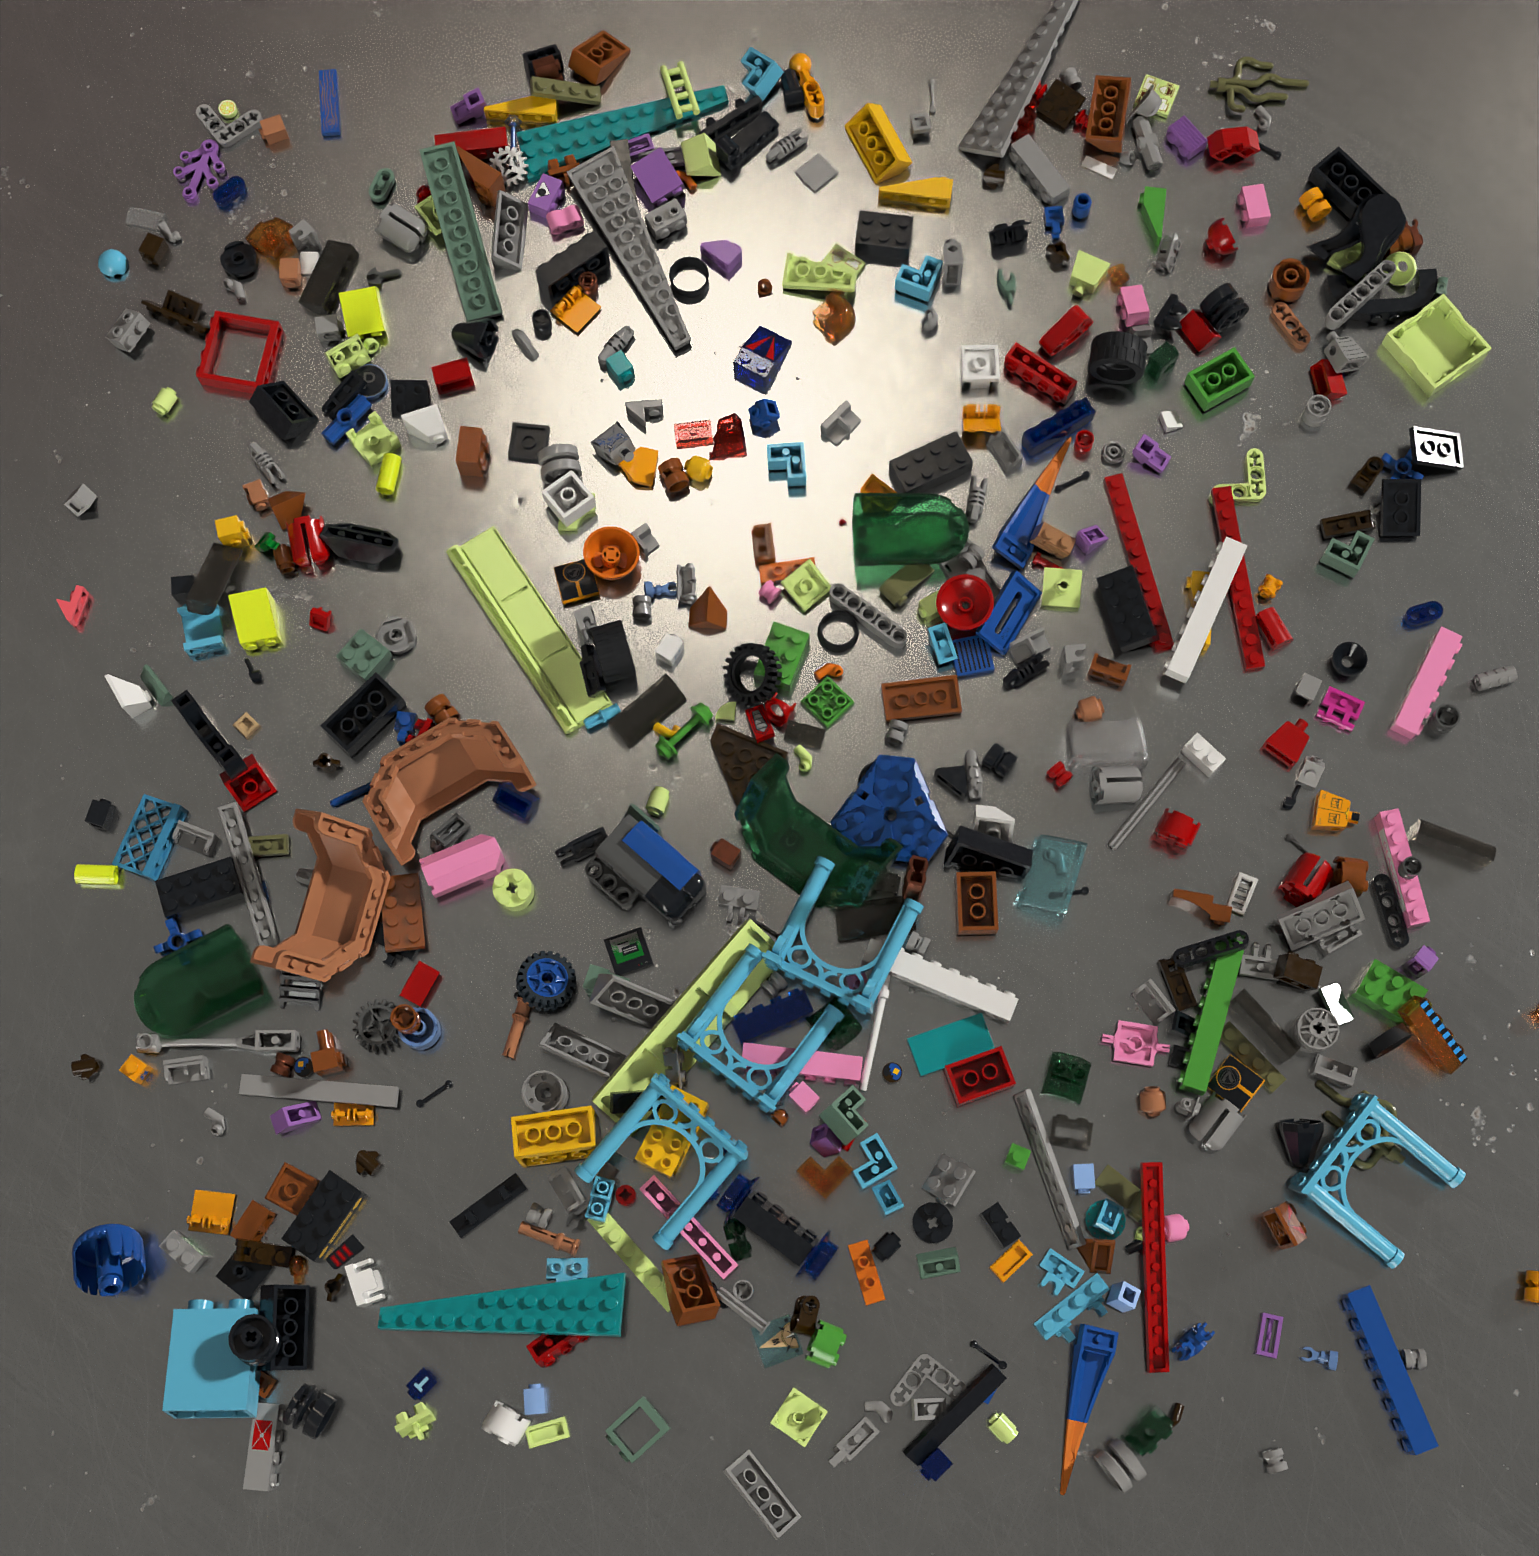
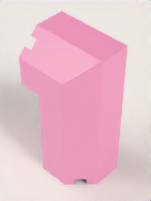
(462, 864)

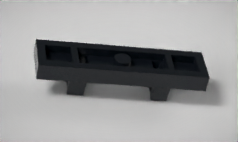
(740, 114)
(488, 1205)

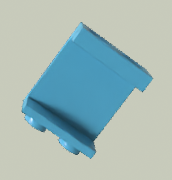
(202, 632)

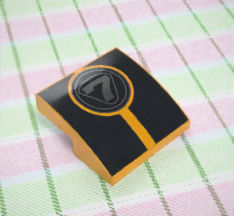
(575, 581)
(1235, 1082)

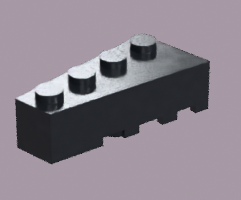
(988, 853)

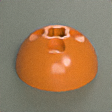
(613, 545)

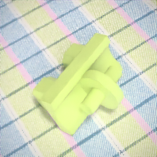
(415, 1425)

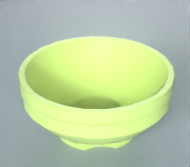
(1400, 277)

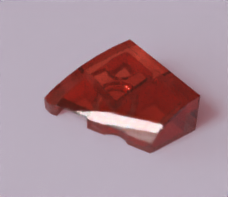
(1026, 123)
(729, 437)

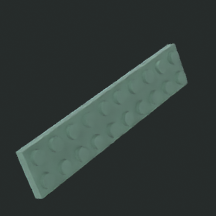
(460, 231)

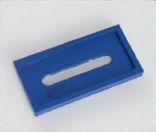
(1028, 597)

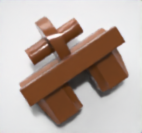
(556, 171)

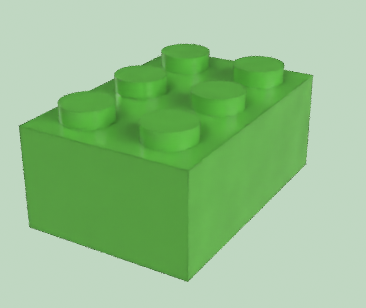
(1219, 379)
(790, 648)
(1386, 990)

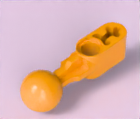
(812, 93)

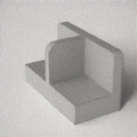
(840, 423)
(1029, 646)

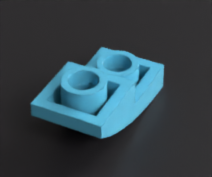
(600, 1199)

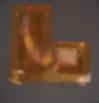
(824, 1181)

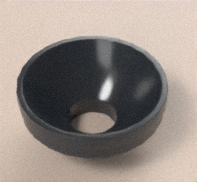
(1352, 651)

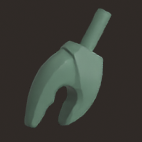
(1442, 285)
(1007, 287)

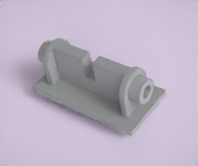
(1170, 245)
(685, 586)
(675, 1059)
(1188, 1107)

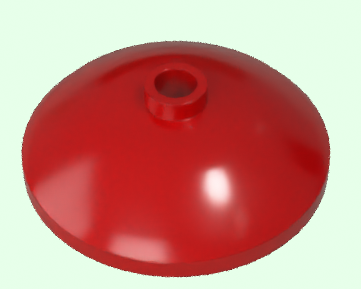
(962, 590)

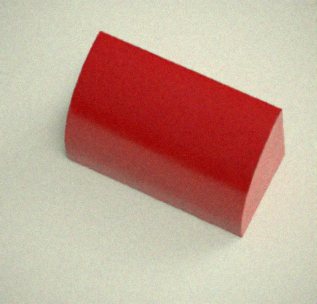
(1199, 330)
(452, 376)
(1327, 381)
(1273, 628)
(419, 983)

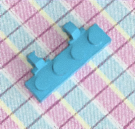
(1085, 1296)

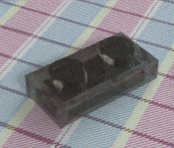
(804, 734)

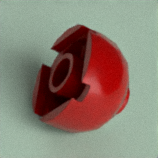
(1220, 238)

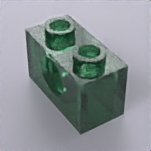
(1162, 361)
(1153, 1419)

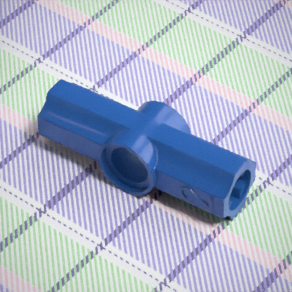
(354, 411)

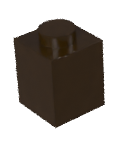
(153, 249)

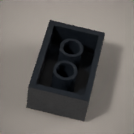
(883, 234)

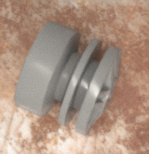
(1307, 1037)
(535, 1086)

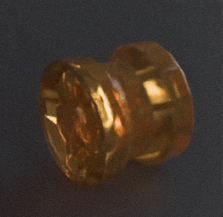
(1118, 274)

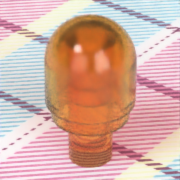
(297, 1268)

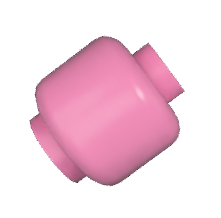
(1175, 1227)

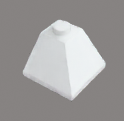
(426, 424)
(130, 696)
(993, 822)

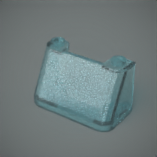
(1051, 877)

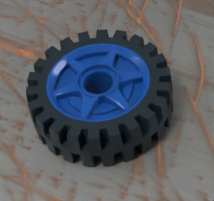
(543, 994)

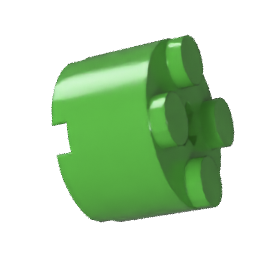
(825, 1344)

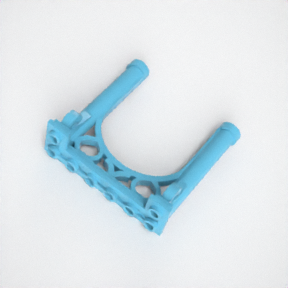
(881, 964)
(791, 1066)
(1366, 1106)
(631, 1121)

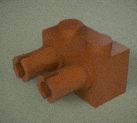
(327, 1059)

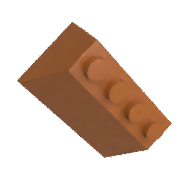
(1109, 112)

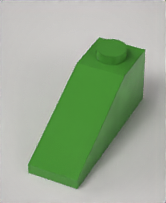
(1152, 210)

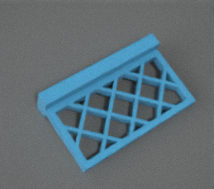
(164, 841)

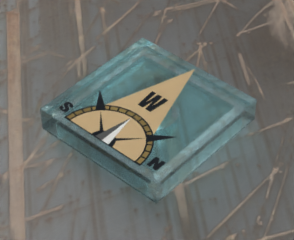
(777, 1342)

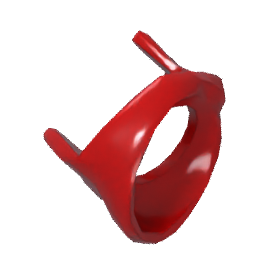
(787, 711)

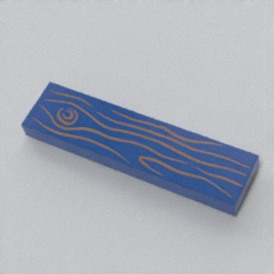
(329, 102)

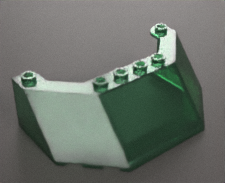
(790, 838)

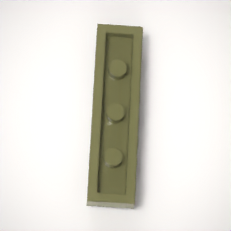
(565, 90)
(1251, 1056)

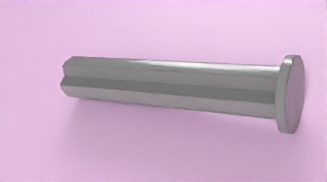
(742, 1310)

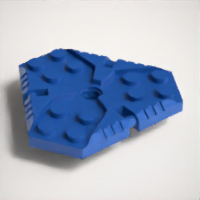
(893, 785)

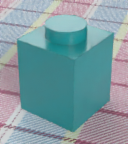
(620, 366)

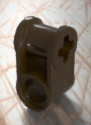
(1366, 476)
(805, 1317)

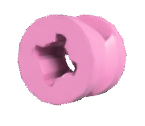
(769, 591)

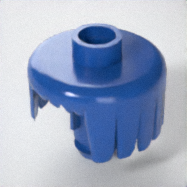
(108, 1259)

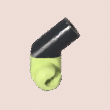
(1137, 1244)

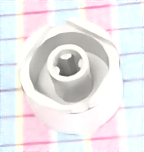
(505, 1423)

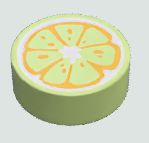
(227, 109)

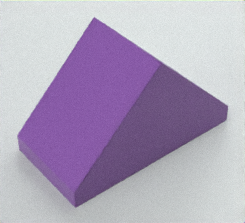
(1090, 539)

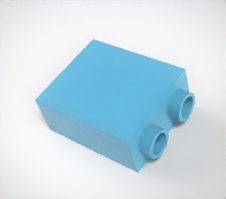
(201, 1368)

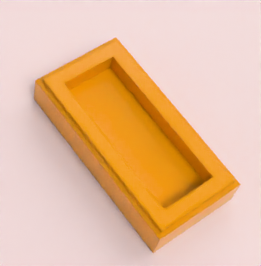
(1010, 1261)

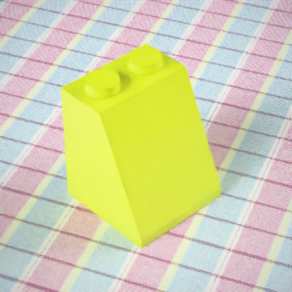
(362, 312)
(255, 618)

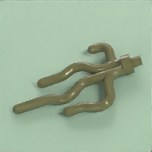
(1237, 85)
(1388, 1149)

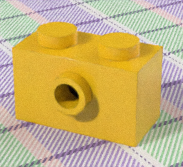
(232, 532)

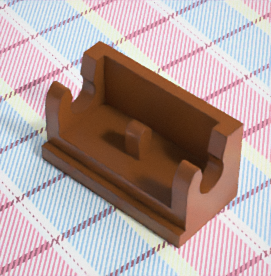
(763, 544)
(1109, 670)
(253, 1222)

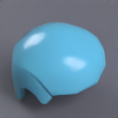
(112, 263)

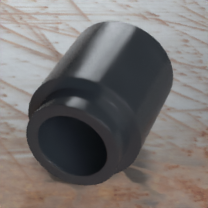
(886, 1246)

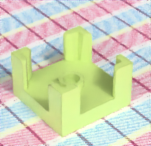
(373, 440)
(799, 1417)

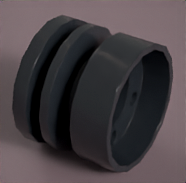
(1224, 307)
(308, 1410)

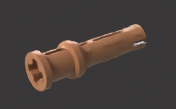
(520, 1018)
(558, 1241)

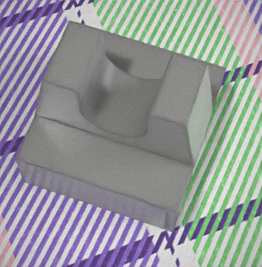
(920, 123)

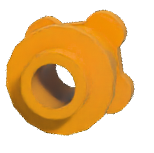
(1269, 587)

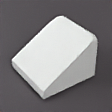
(308, 262)
(1170, 421)

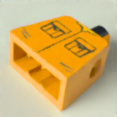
(1332, 812)

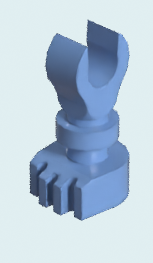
(658, 590)
(1331, 1358)

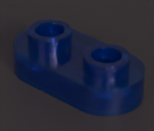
(228, 190)
(1422, 613)

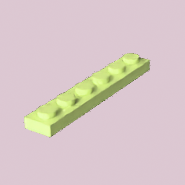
(633, 1258)

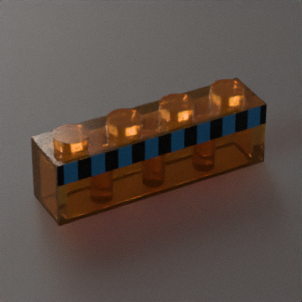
(1432, 1034)

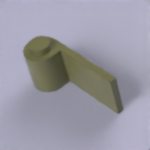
(898, 585)
(1121, 1191)

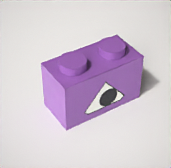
(546, 195)

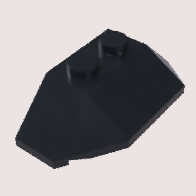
(359, 542)

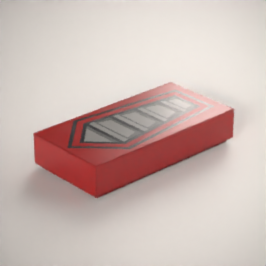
(759, 723)

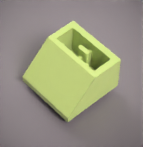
(347, 356)

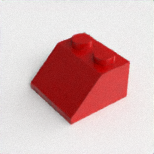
(250, 786)

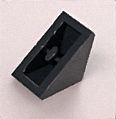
(954, 778)
(1180, 1025)

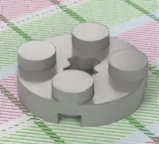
(388, 629)

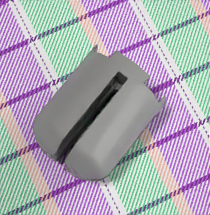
(401, 228)
(1116, 784)
(1224, 1128)

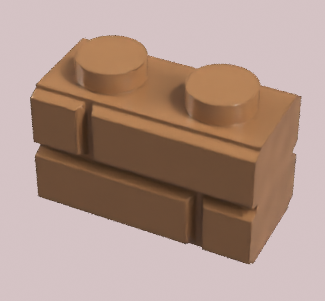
(1052, 540)

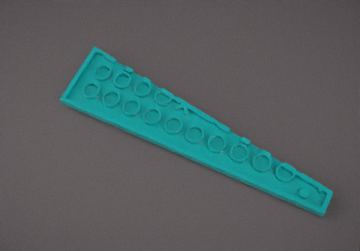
(593, 133)
(559, 1308)

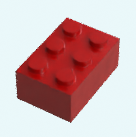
(979, 1076)

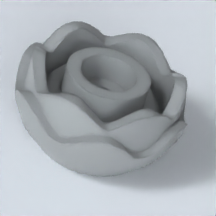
(930, 319)
(1116, 447)

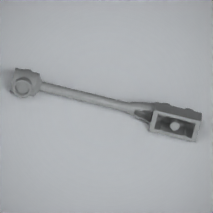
(260, 1041)

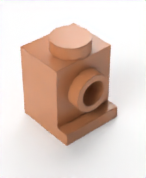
(257, 495)

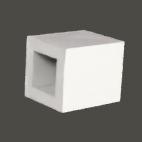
(669, 649)

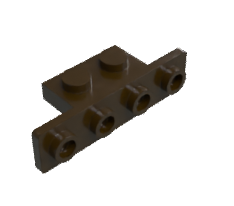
(181, 308)

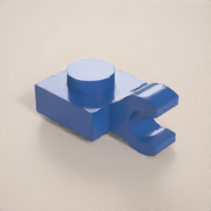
(1054, 218)
(404, 724)

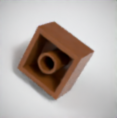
(471, 451)

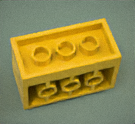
(555, 1136)
(665, 1147)

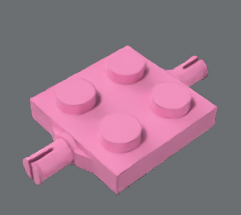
(1135, 1043)

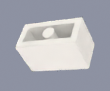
(1203, 755)

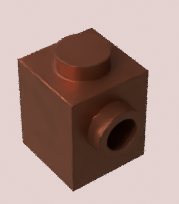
(725, 853)

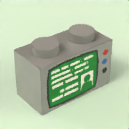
(183, 1251)

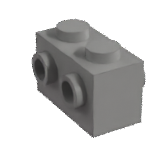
(666, 219)
(128, 330)

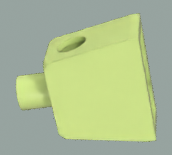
(1087, 273)

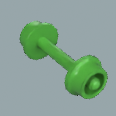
(701, 713)

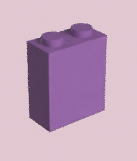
(658, 177)

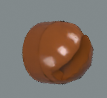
(765, 291)
(780, 1117)

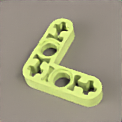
(1249, 487)

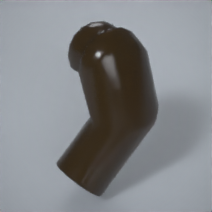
(1176, 1413)

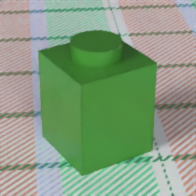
(1017, 1157)

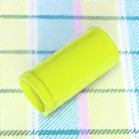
(388, 474)
(96, 874)

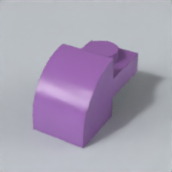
(469, 107)
(1148, 452)

